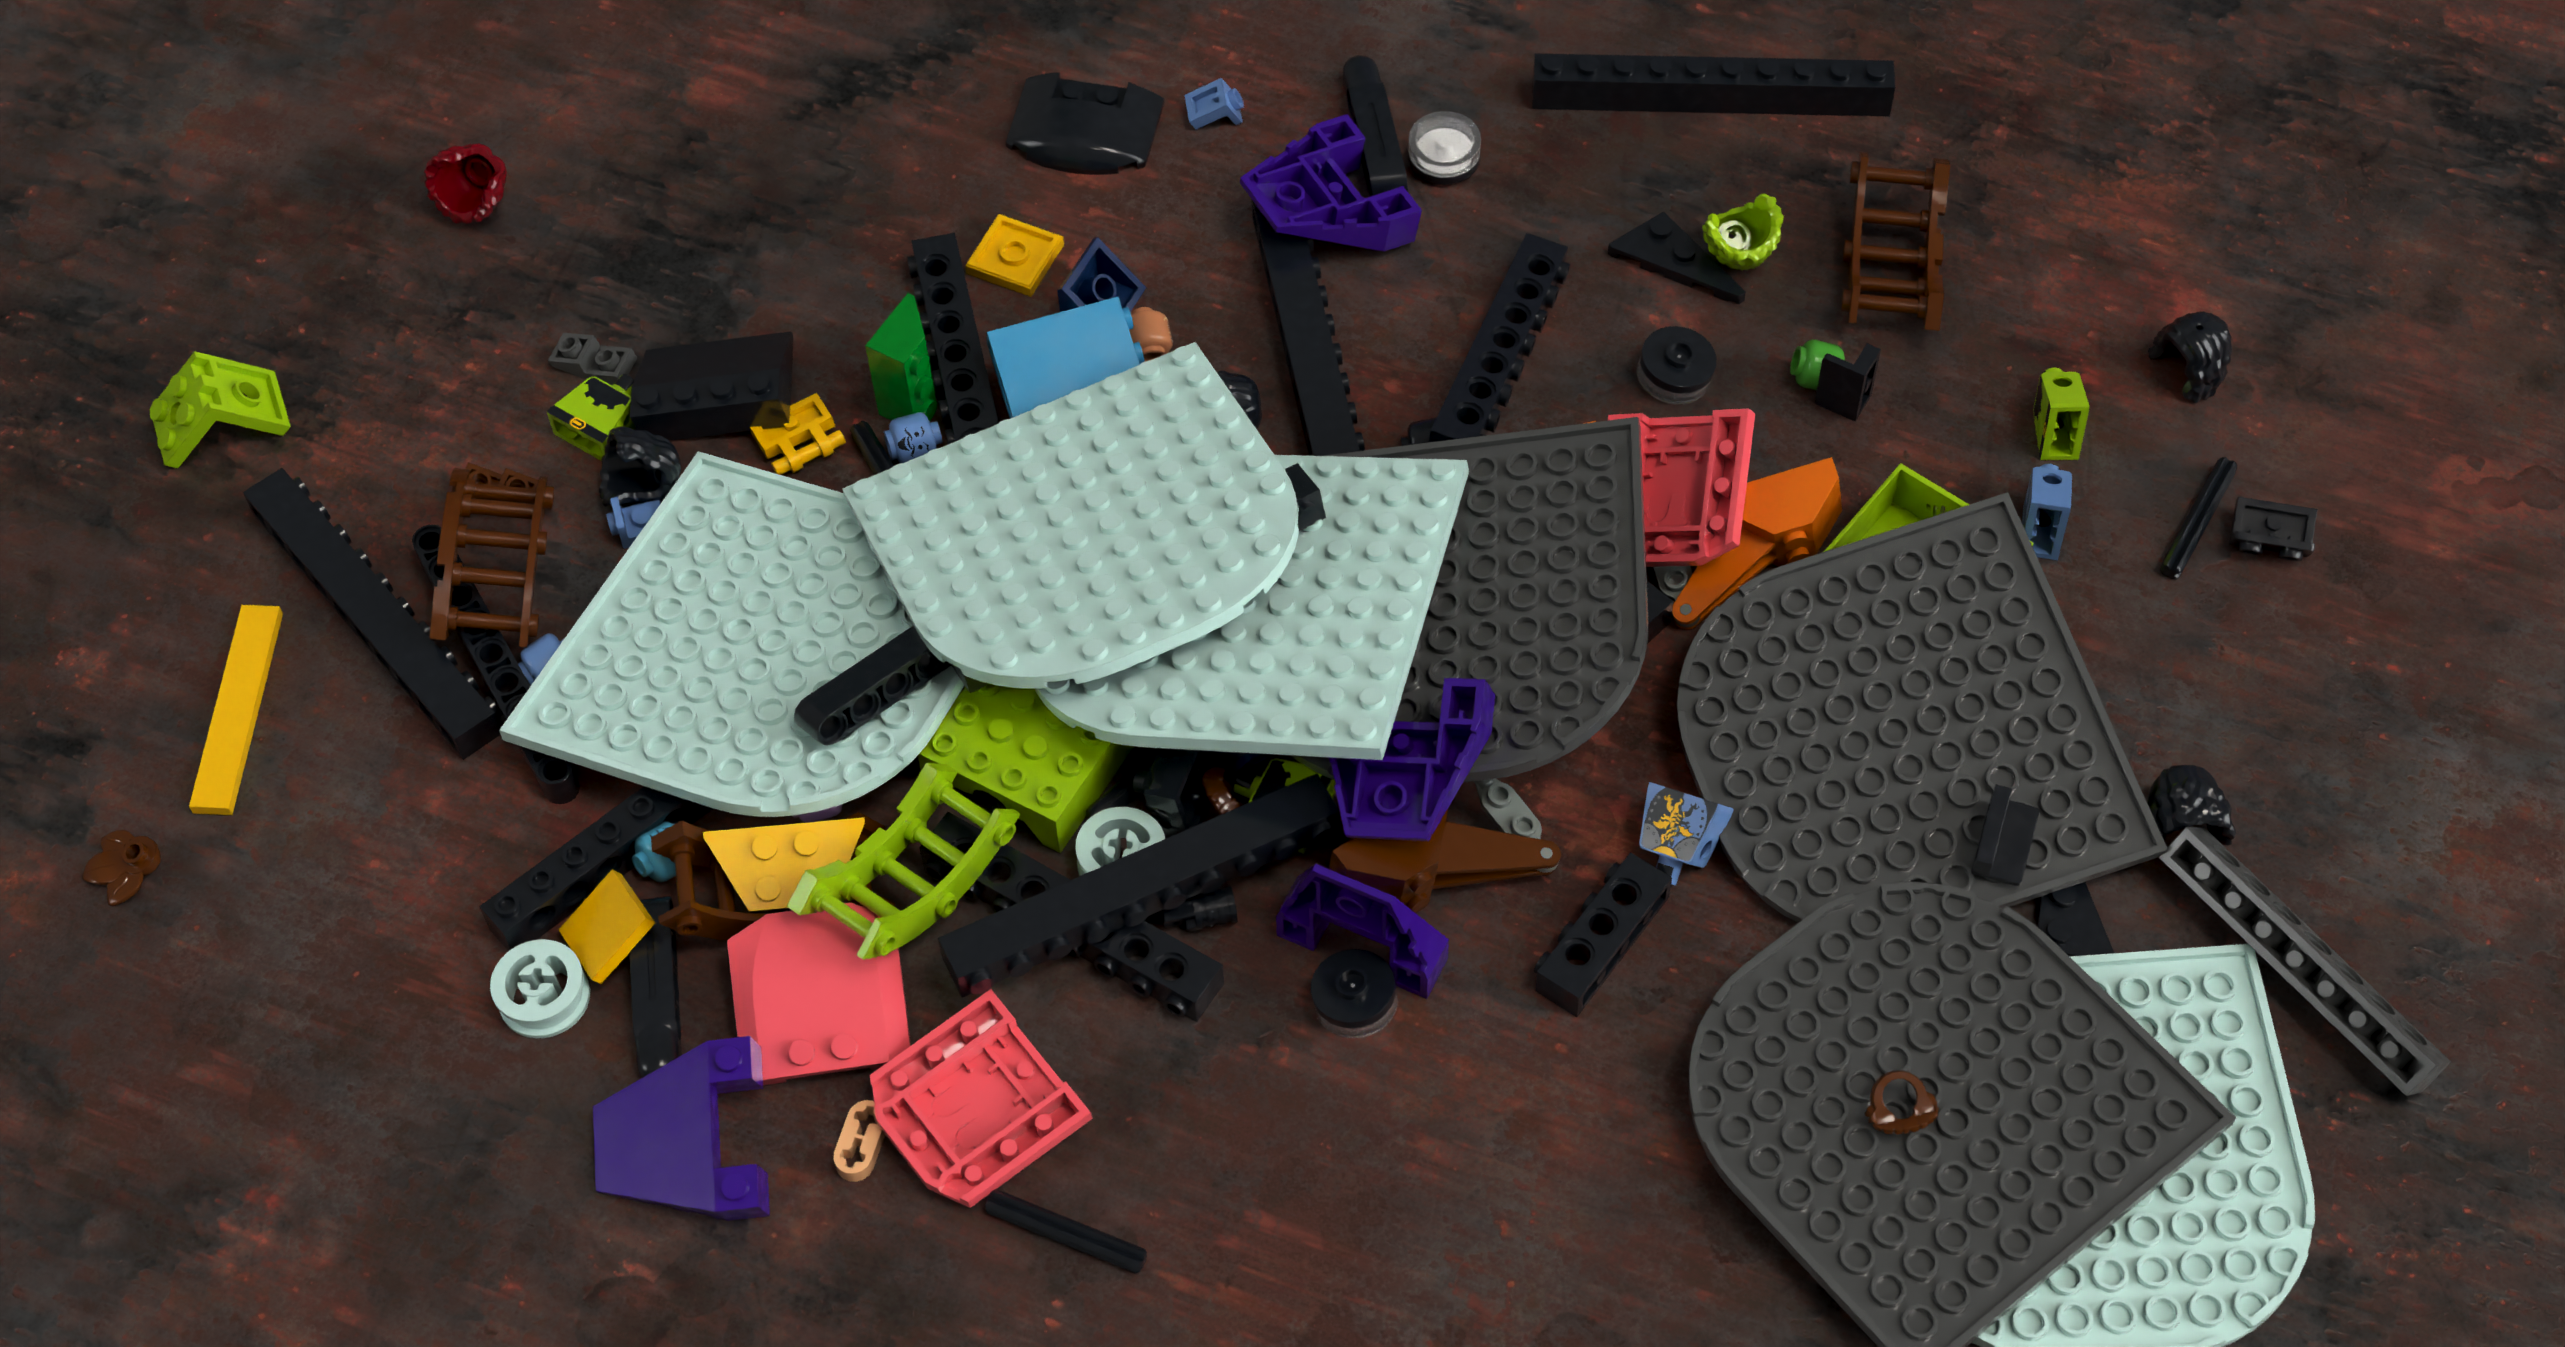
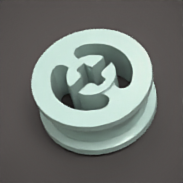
(1100, 836)
(533, 971)

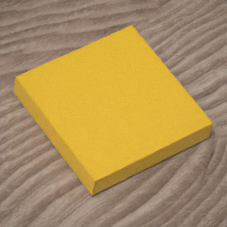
(1014, 255)
(606, 926)

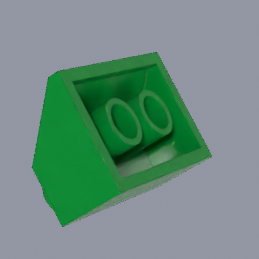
(901, 364)

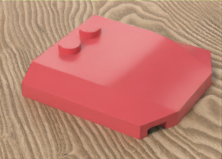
(1693, 484)
(814, 998)
(973, 1103)

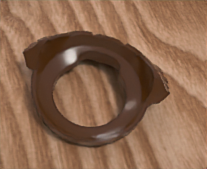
(1220, 791)
(1924, 1110)

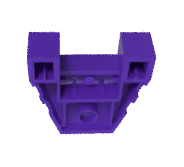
(1312, 198)
(1420, 768)
(1328, 897)
(663, 1135)

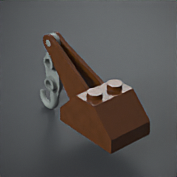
(1454, 853)

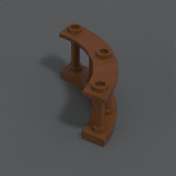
(1927, 290)
(491, 500)
(686, 847)

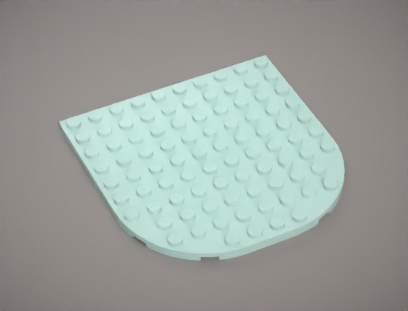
(1085, 527)
(711, 639)
(1317, 655)
(2233, 1224)

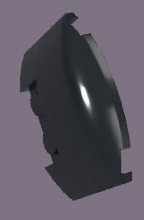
(1084, 124)

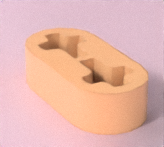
(851, 1138)

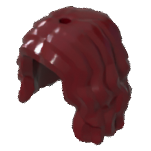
(465, 182)

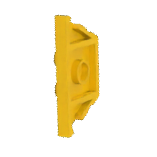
(771, 860)

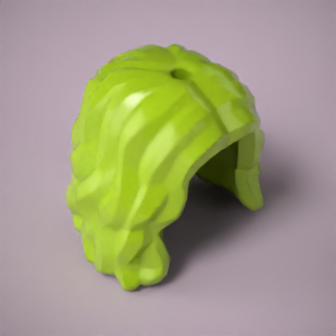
(1754, 230)

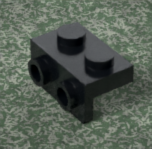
(2274, 528)

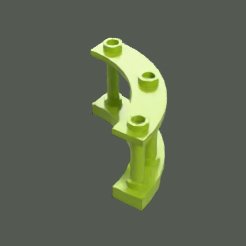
(830, 885)

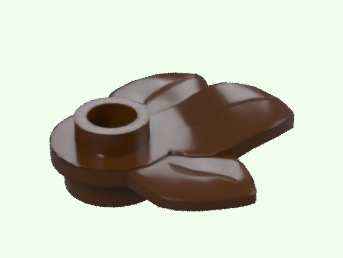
(122, 864)

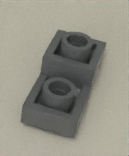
(586, 358)

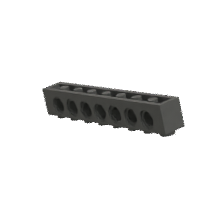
(2305, 960)

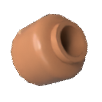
(1152, 332)

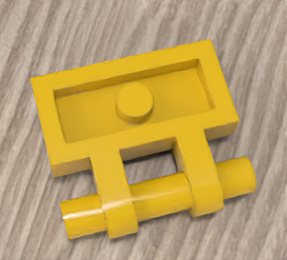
(807, 420)

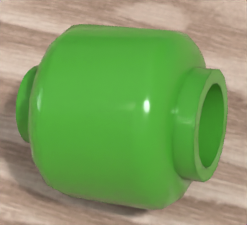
(1808, 360)

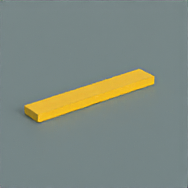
(236, 710)

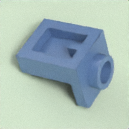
(1213, 103)
(630, 520)

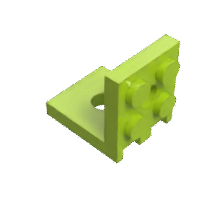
(213, 391)

